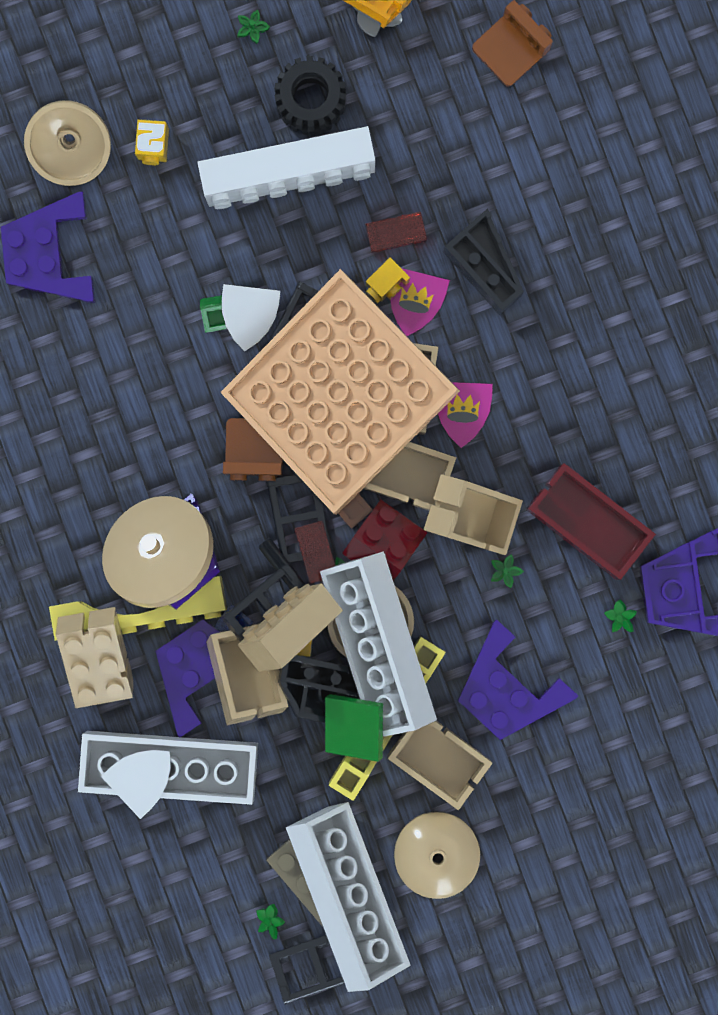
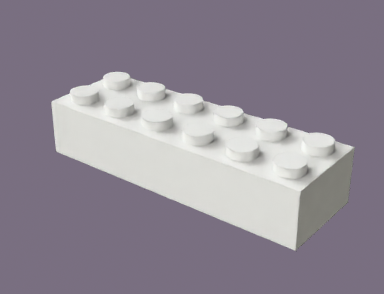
(287, 167)
(379, 642)
(198, 767)
(348, 897)

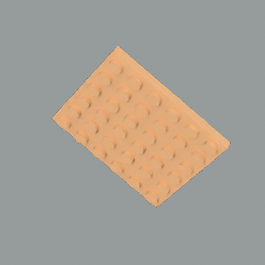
(339, 392)

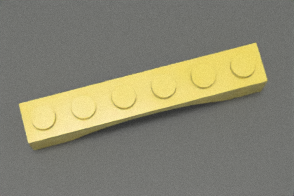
(208, 601)
(354, 771)

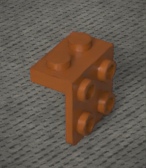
(513, 44)
(249, 453)

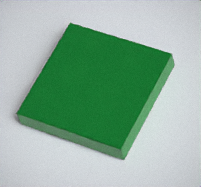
(354, 727)

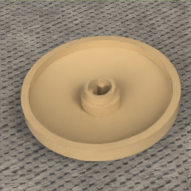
(157, 552)

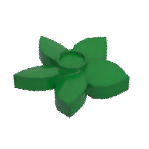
(252, 26)
(505, 571)
(620, 617)
(269, 920)

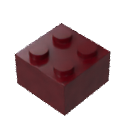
(387, 532)

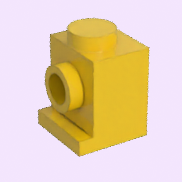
(386, 281)

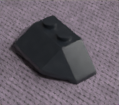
(310, 681)

